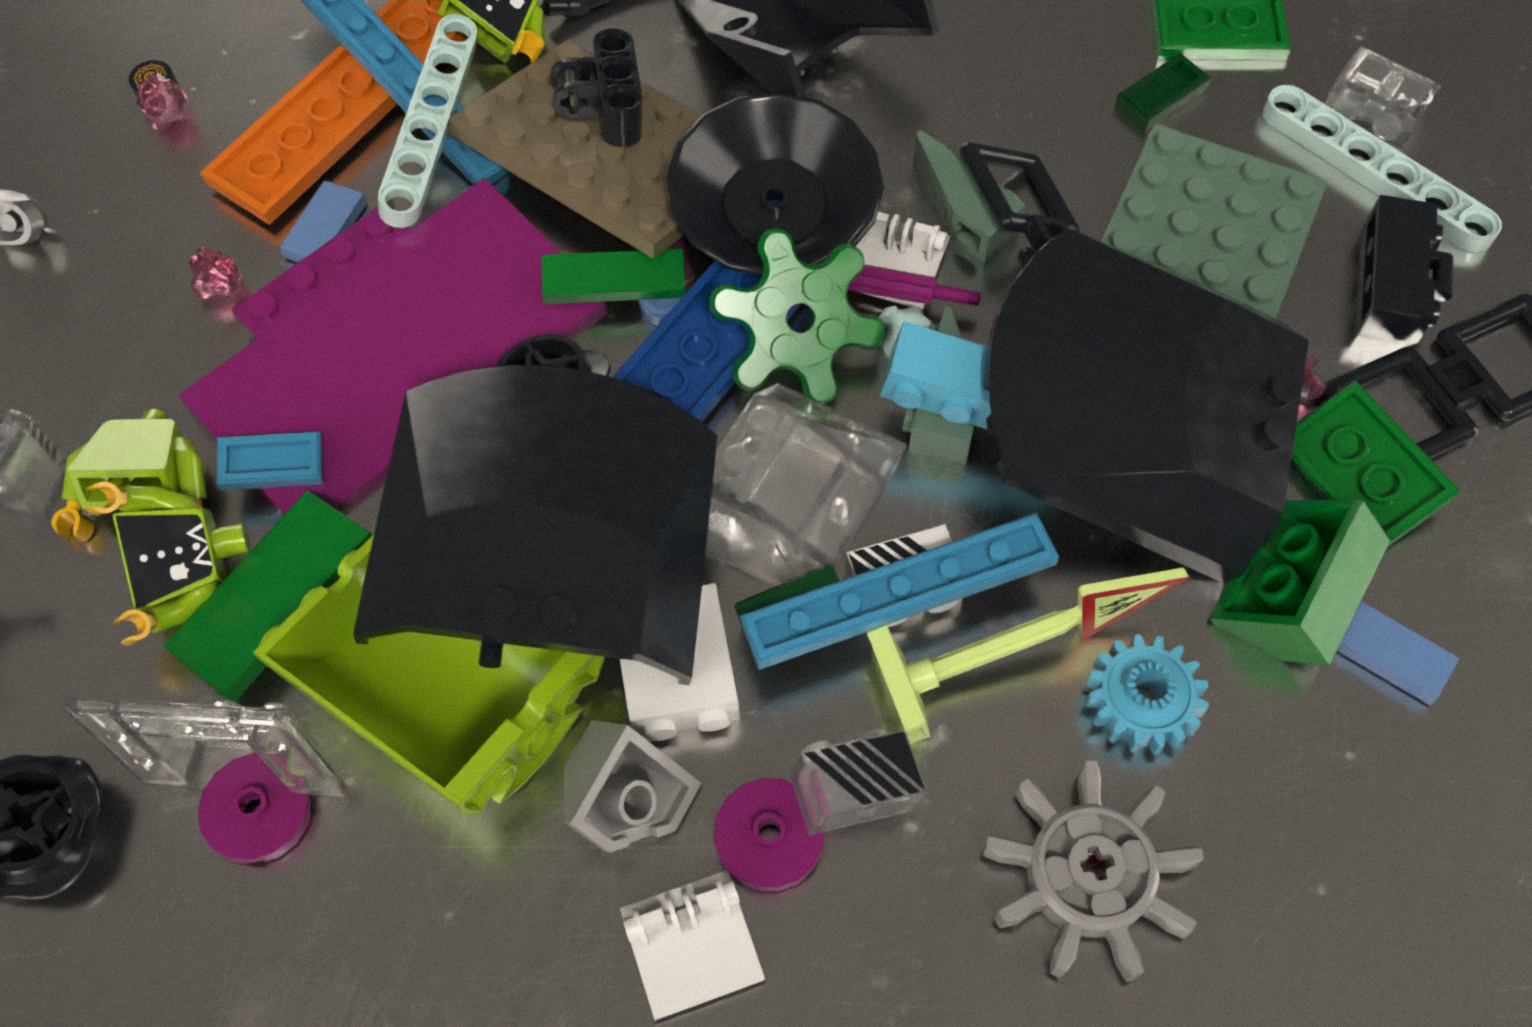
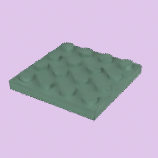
(1217, 216)

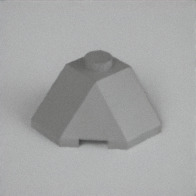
(623, 787)

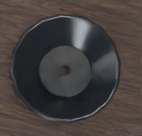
(766, 152)

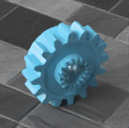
(1140, 720)

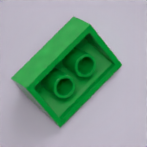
(1305, 581)

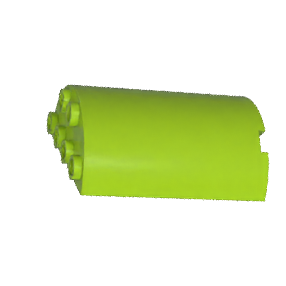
(426, 697)

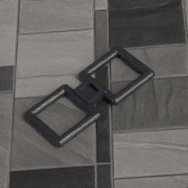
(1037, 228)
(1451, 381)

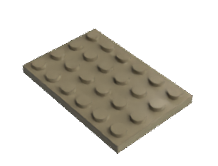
(570, 160)

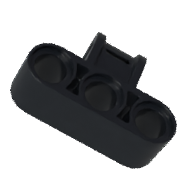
(603, 87)

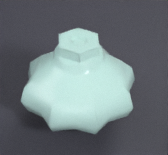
(893, 321)

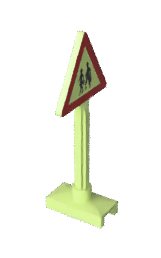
(1097, 608)

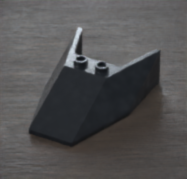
(786, 36)

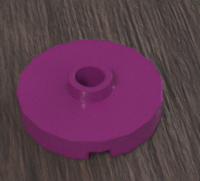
(255, 835)
(763, 862)

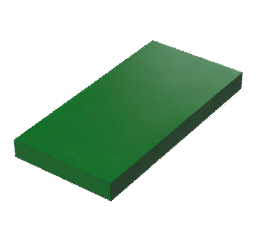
(263, 592)

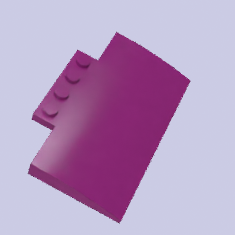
(374, 320)

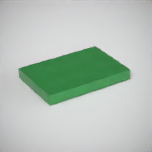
(1221, 29)
(1360, 453)

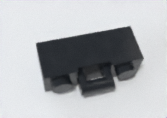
(1396, 288)

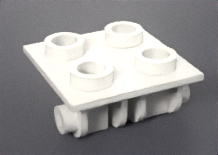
(904, 248)
(691, 944)

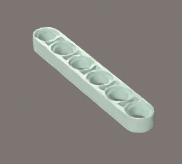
(425, 116)
(1383, 161)

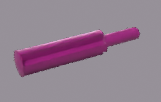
(909, 287)

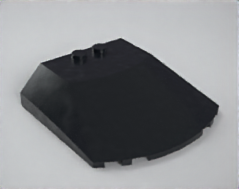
(1144, 402)
(544, 517)

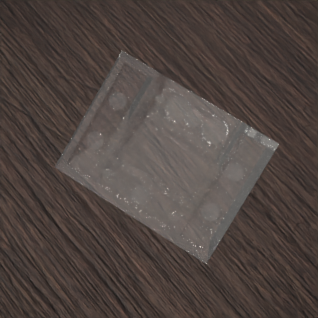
(794, 485)
(167, 739)

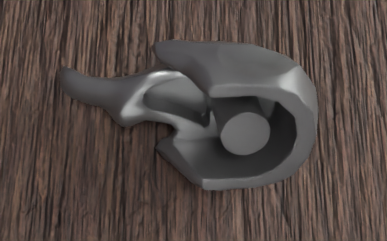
(20, 219)

